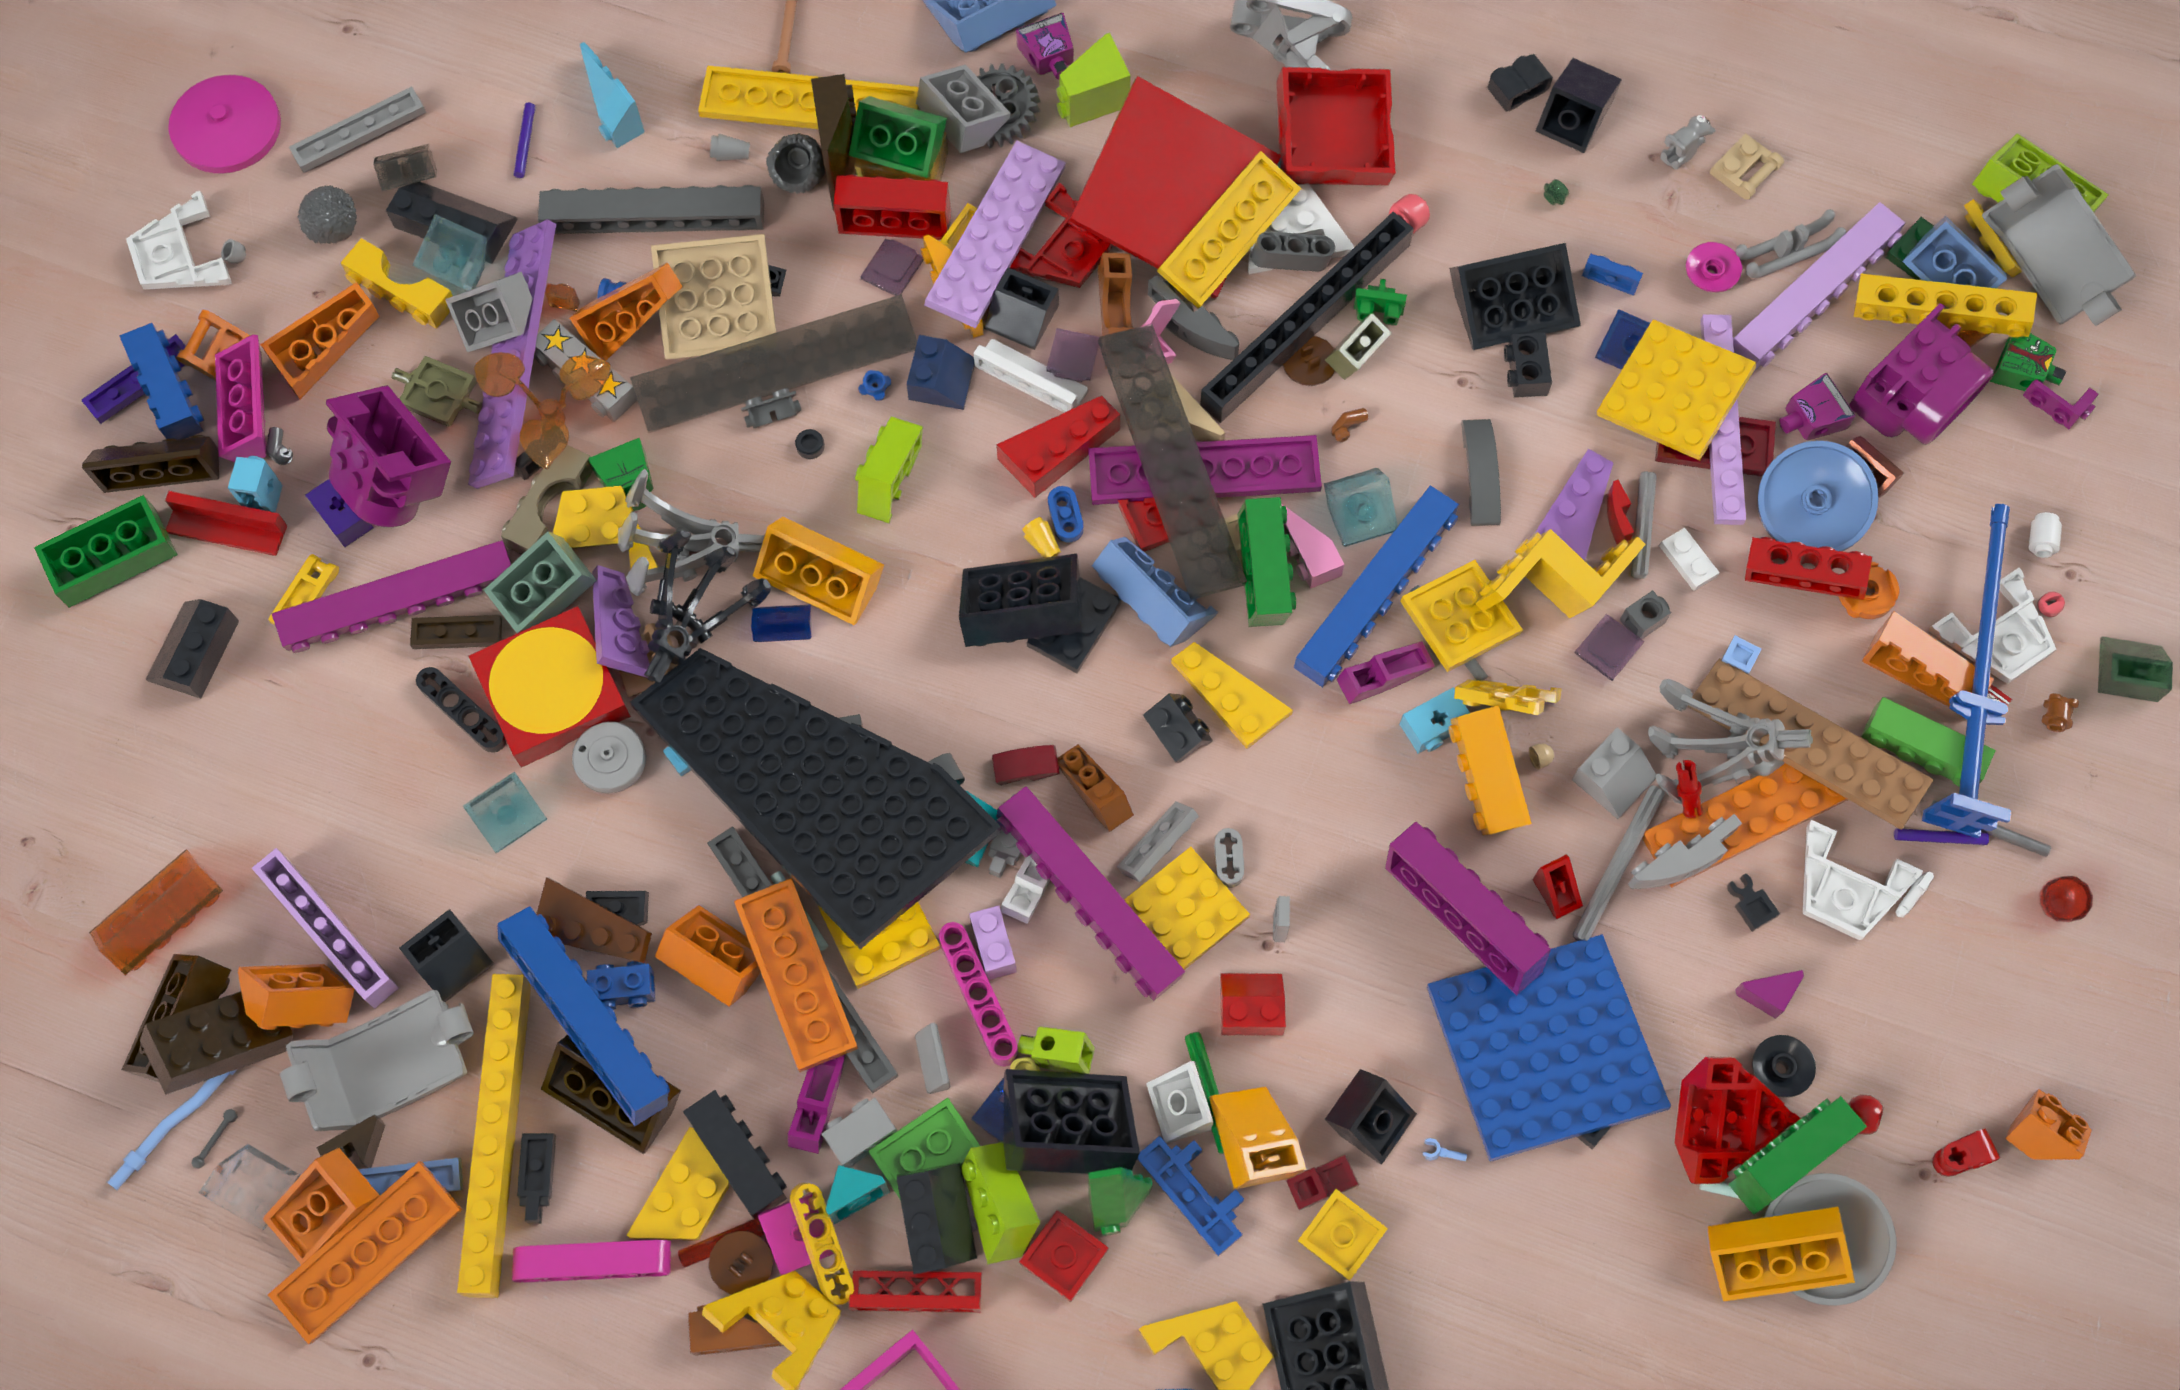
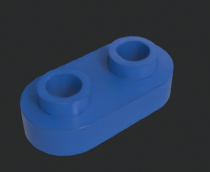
(1065, 516)

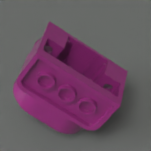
(1922, 382)
(382, 457)

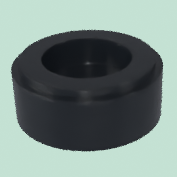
(809, 444)

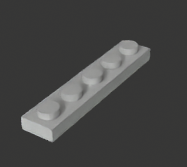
(357, 129)

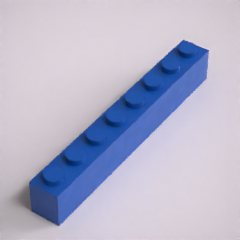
(1376, 586)
(583, 1015)

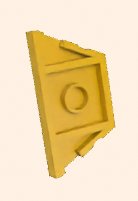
(683, 1195)

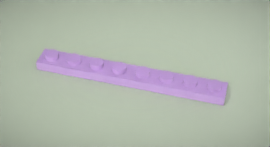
(1726, 444)

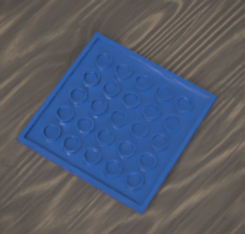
(1552, 1057)

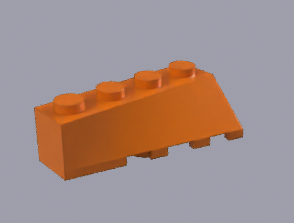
(620, 313)

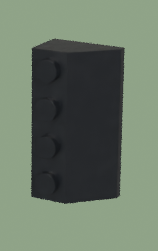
(418, 202)

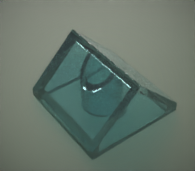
(505, 812)

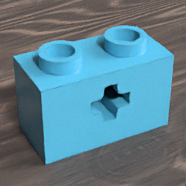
(255, 484)
(1418, 721)

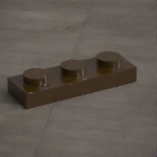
(455, 631)

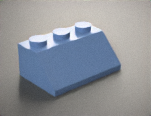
(1953, 258)

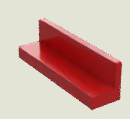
(225, 523)

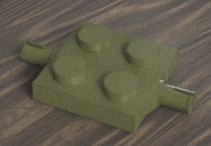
(437, 391)

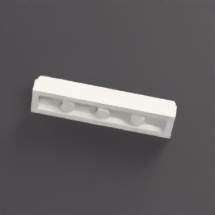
(1028, 376)

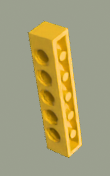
(1956, 297)

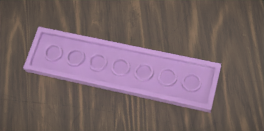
(995, 234)

